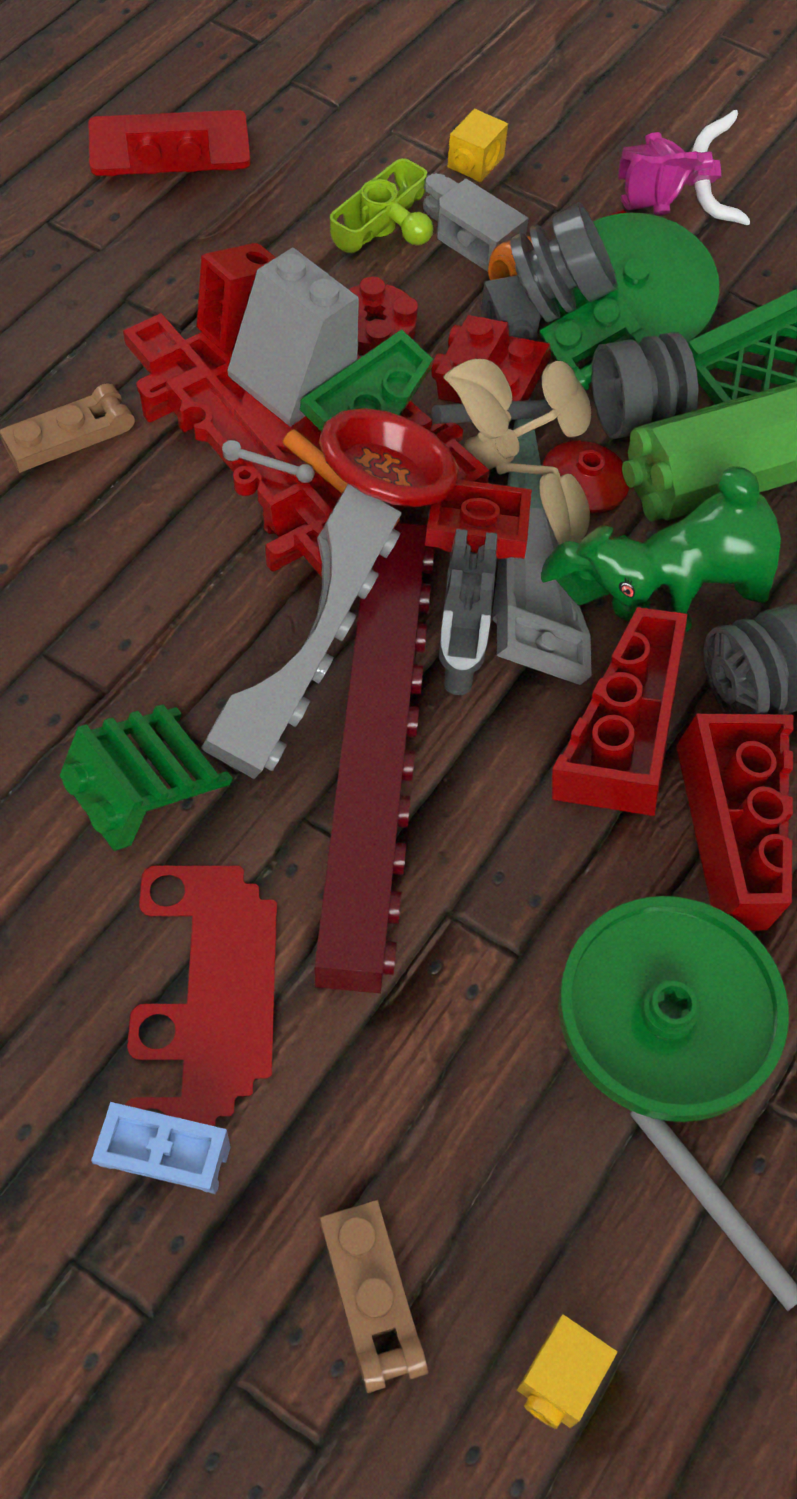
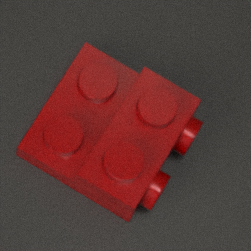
(489, 339)
(482, 510)

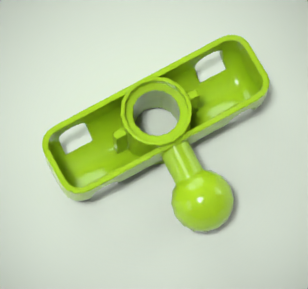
(380, 206)

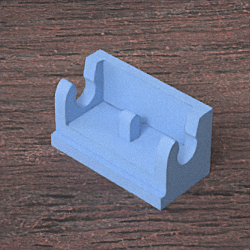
(162, 1147)

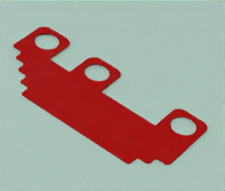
(230, 1000)

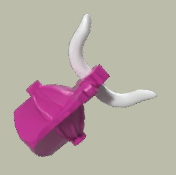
(661, 168)

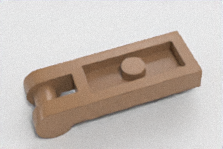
(67, 428)
(372, 1294)

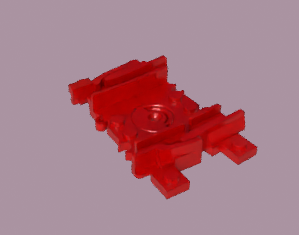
(195, 385)

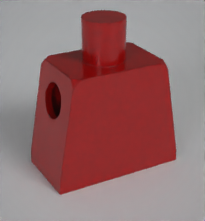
(225, 290)

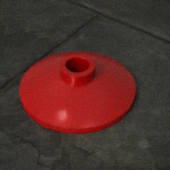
(596, 471)

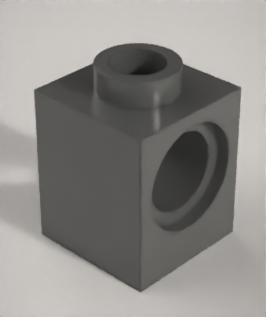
(507, 302)

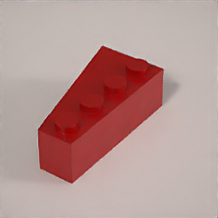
(624, 733)
(741, 811)

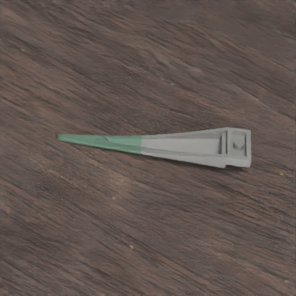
(533, 618)

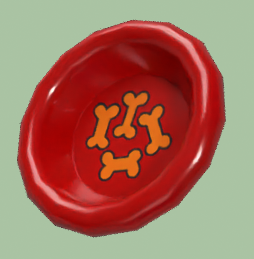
(389, 457)

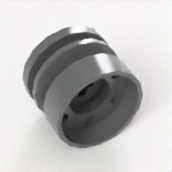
(556, 266)
(643, 382)
(755, 663)

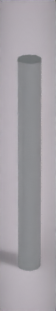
(720, 1209)

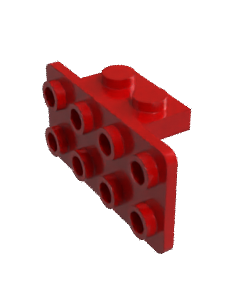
(168, 142)

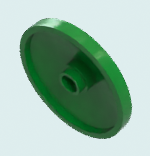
(660, 274)
(673, 1008)

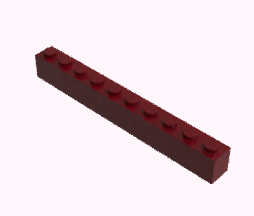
(373, 764)

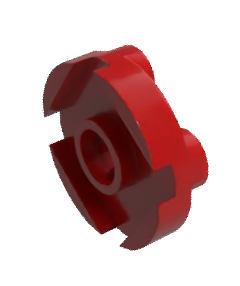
(385, 302)

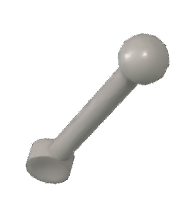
(233, 451)

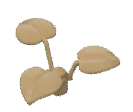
(486, 401)

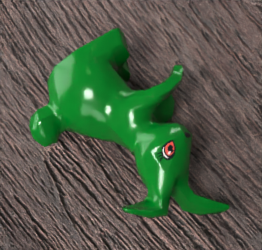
(722, 541)

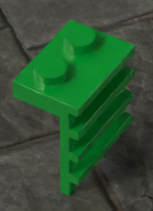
(118, 783)

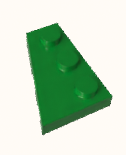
(378, 381)

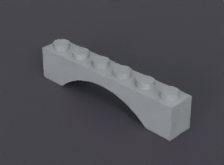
(255, 718)

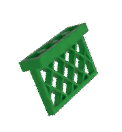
(745, 335)

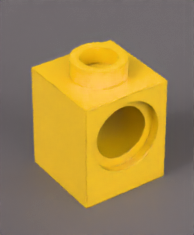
(477, 145)
(565, 1374)

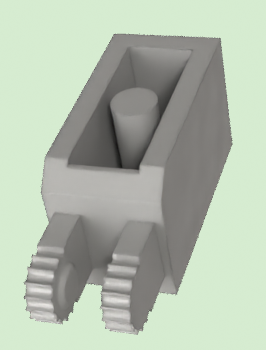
(470, 217)

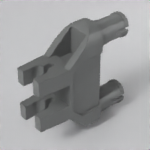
(467, 611)

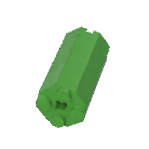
(683, 457)

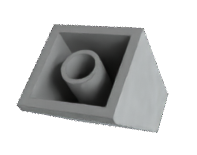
(293, 334)

